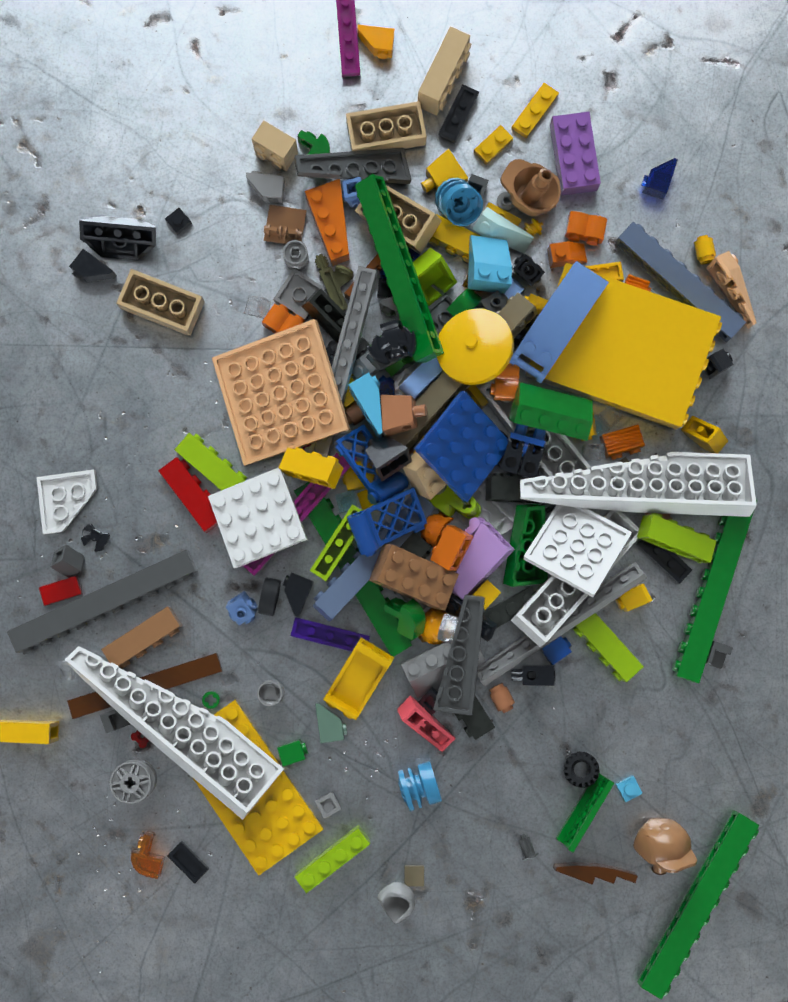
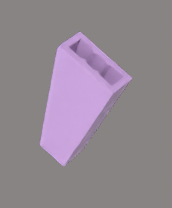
(481, 559)

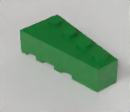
(526, 526)

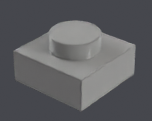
(328, 805)

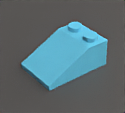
(489, 264)
(366, 394)

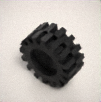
(593, 769)

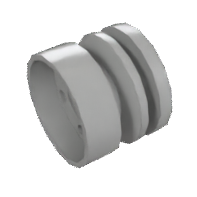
(139, 771)

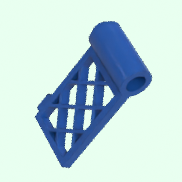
(377, 490)
(364, 527)

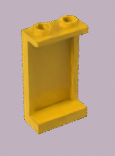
(358, 679)

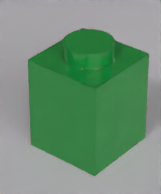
(292, 752)

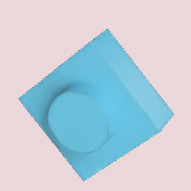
(629, 788)

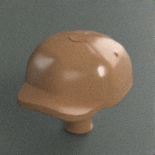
(531, 187)
(665, 846)

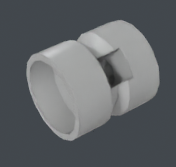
(296, 255)
(270, 692)

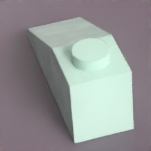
(495, 226)

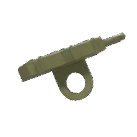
(334, 279)

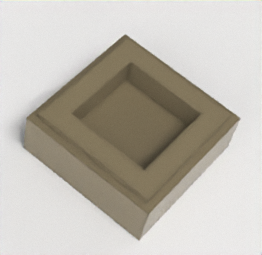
(414, 875)

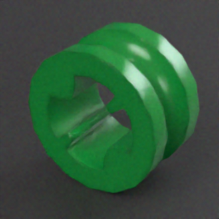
(206, 704)

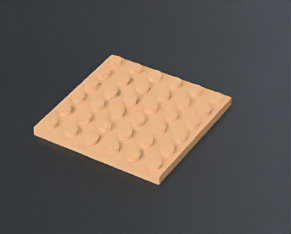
(280, 393)

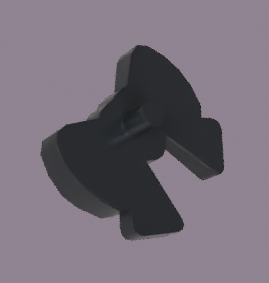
(90, 533)

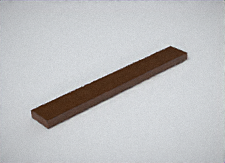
(165, 678)

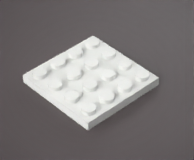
(257, 517)
(577, 547)

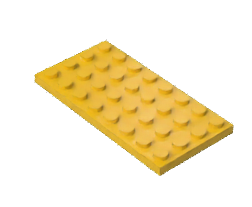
(277, 821)

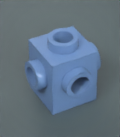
(349, 192)
(242, 608)

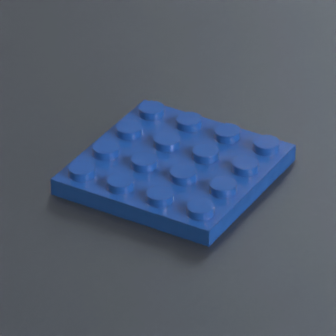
(463, 446)

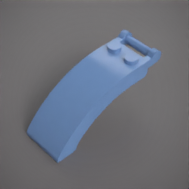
(559, 320)

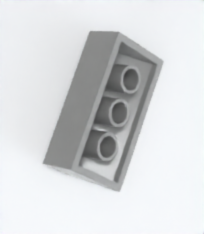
(428, 667)

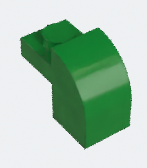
(316, 146)
(465, 301)
(410, 617)

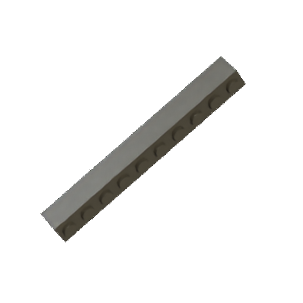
(442, 392)

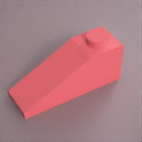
(424, 724)

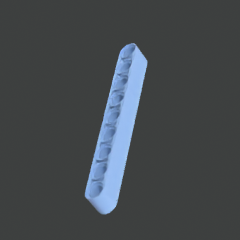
(431, 370)

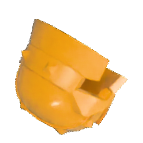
(432, 625)

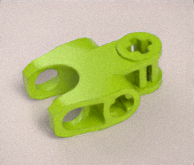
(449, 503)

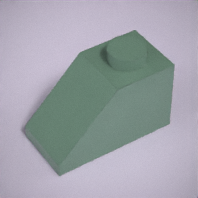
(329, 725)

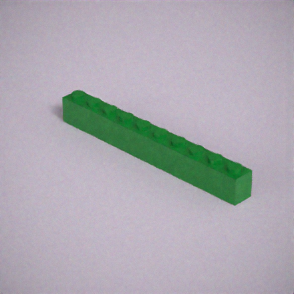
(398, 266)
(370, 594)
(711, 598)
(697, 905)

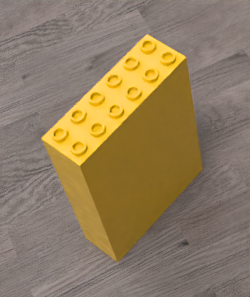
(637, 353)

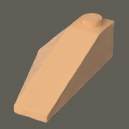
(730, 280)

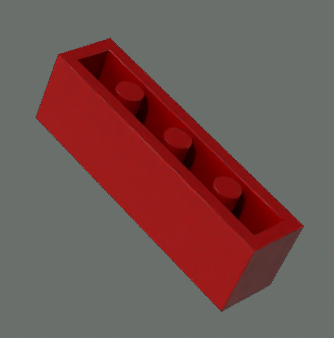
(189, 492)

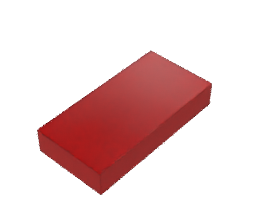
(60, 590)

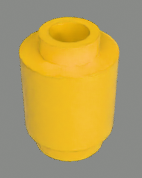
(704, 249)

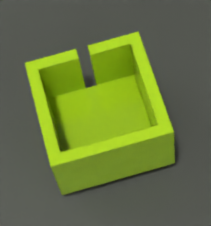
(433, 269)

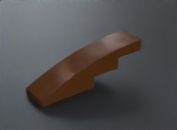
(588, 871)

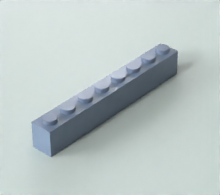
(677, 279)
(359, 572)

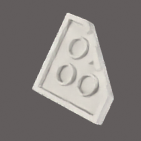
(63, 498)

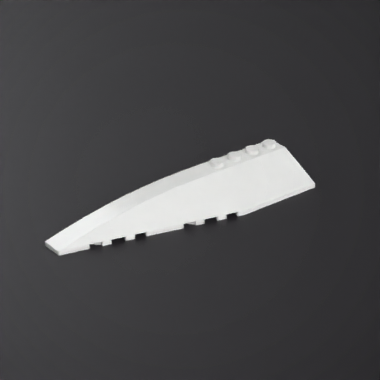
(654, 485)
(189, 735)

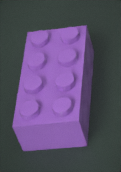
(575, 153)

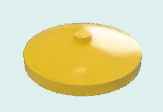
(475, 346)

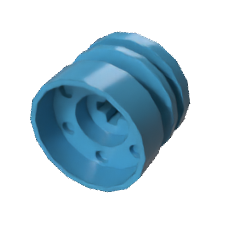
(462, 210)
(419, 786)

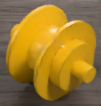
(534, 227)

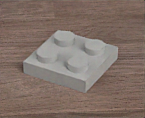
(296, 292)

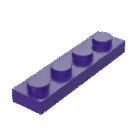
(326, 634)

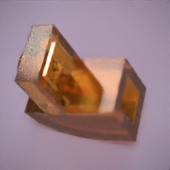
(145, 862)

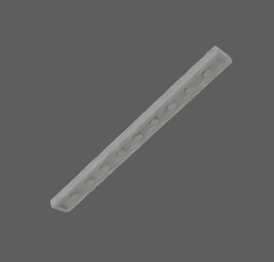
(349, 341)
(526, 647)

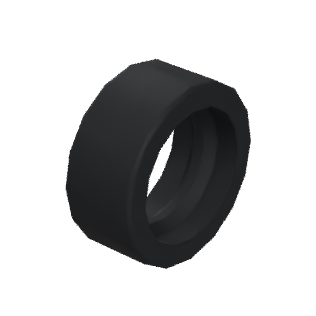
(269, 596)

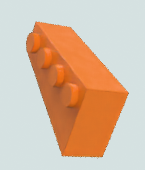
(328, 213)

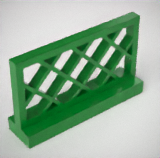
(584, 813)

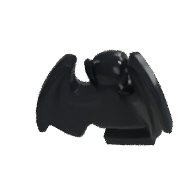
(393, 340)

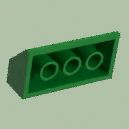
(552, 411)

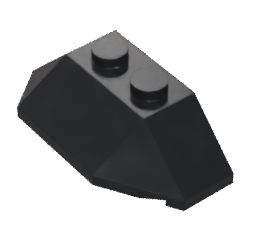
(118, 236)

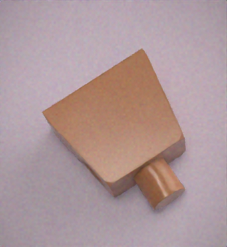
(400, 413)

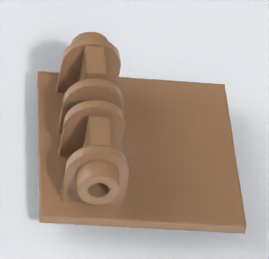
(284, 224)

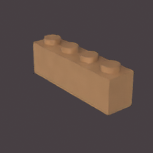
(142, 637)

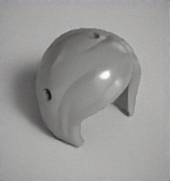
(397, 901)

